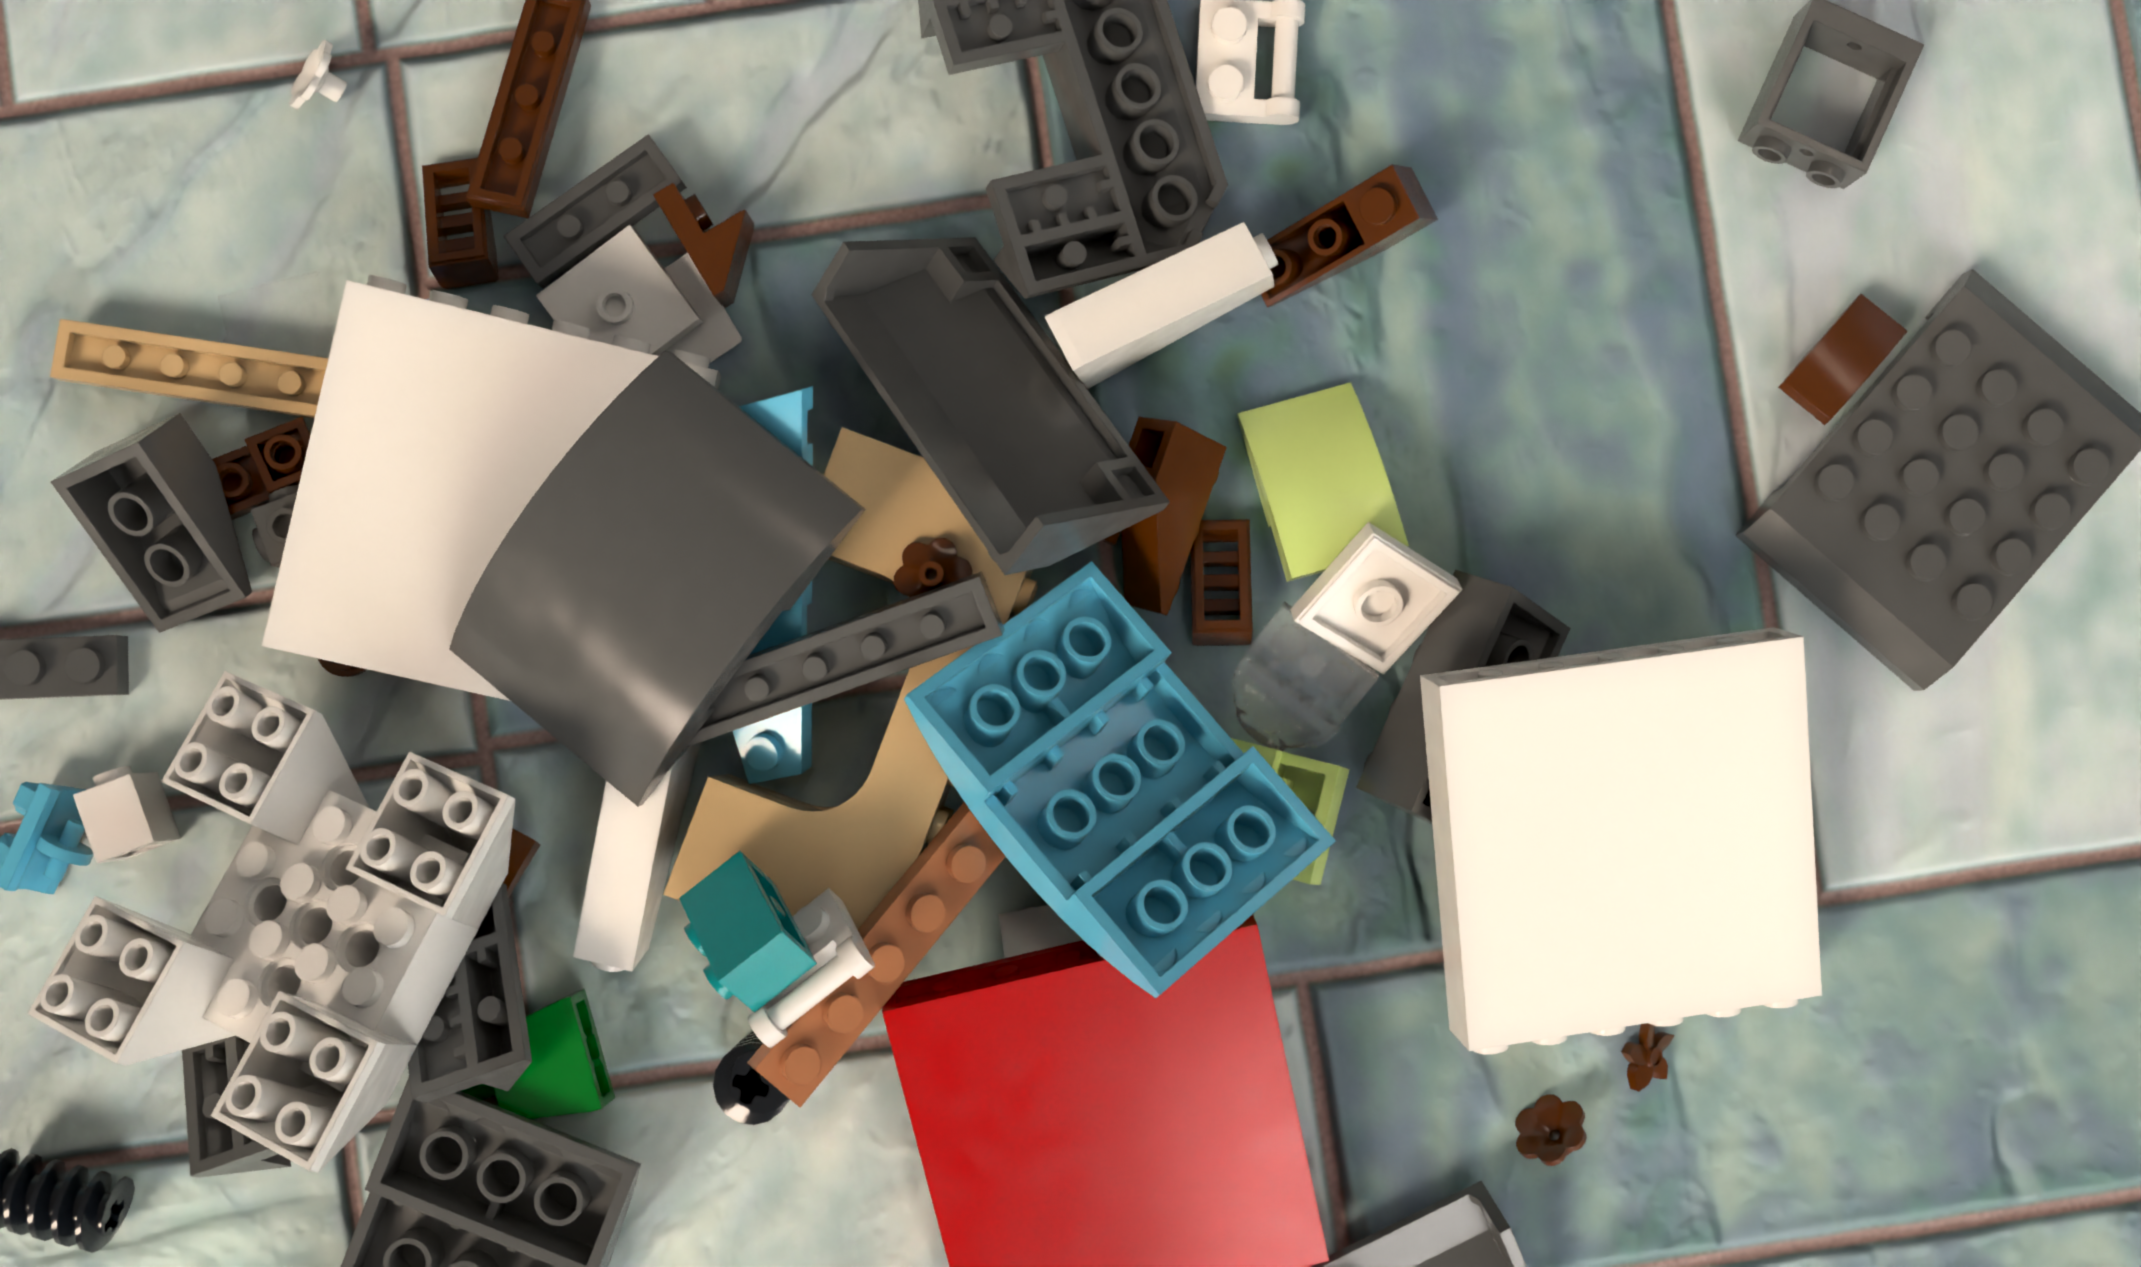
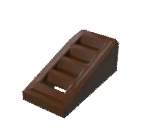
(464, 259)
(1222, 631)

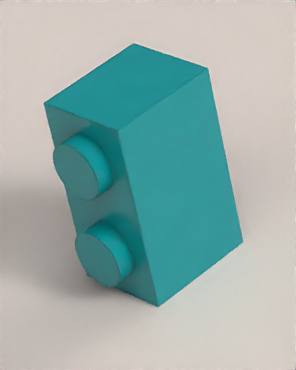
(745, 933)

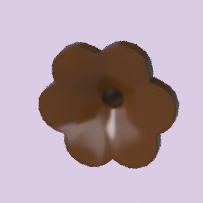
(921, 558)
(1550, 1130)

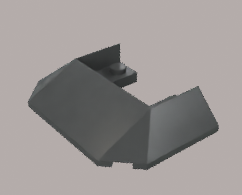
(1134, 122)
(470, 1041)

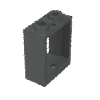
(1857, 44)

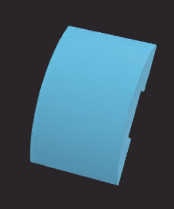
(1113, 782)

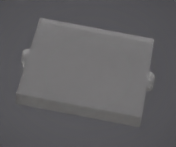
(281, 316)

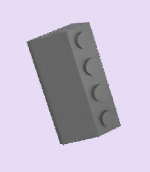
(1477, 629)

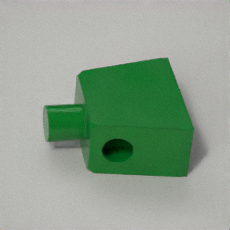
(565, 1068)

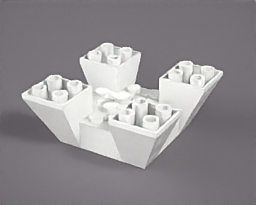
(318, 938)

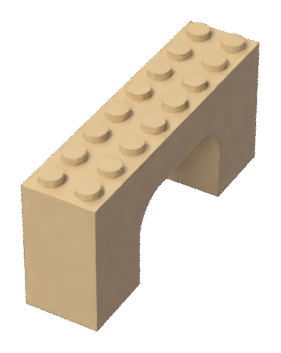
(900, 808)

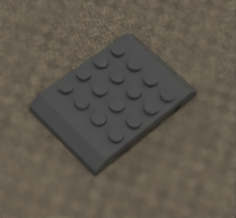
(1947, 483)

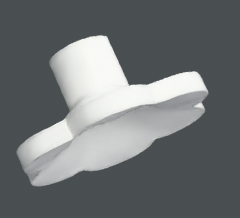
(317, 78)

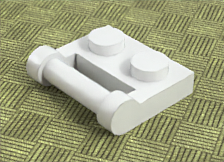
(1229, 60)
(838, 956)

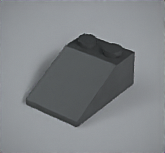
(160, 522)

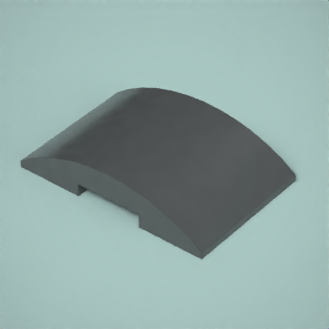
(649, 573)
(488, 1190)

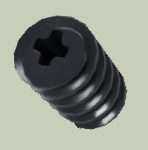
(740, 1089)
(59, 1206)

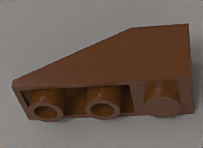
(1348, 231)
(1158, 547)

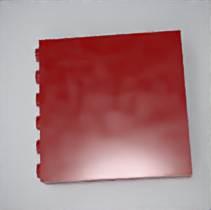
(1106, 1122)

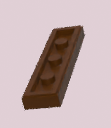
(528, 106)

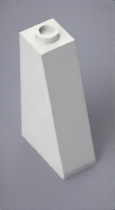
(1162, 303)
(631, 869)

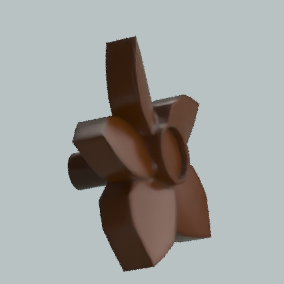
(1646, 1057)

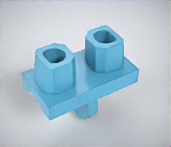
(45, 840)

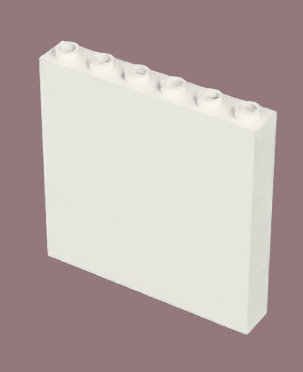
(422, 463)
(1623, 837)

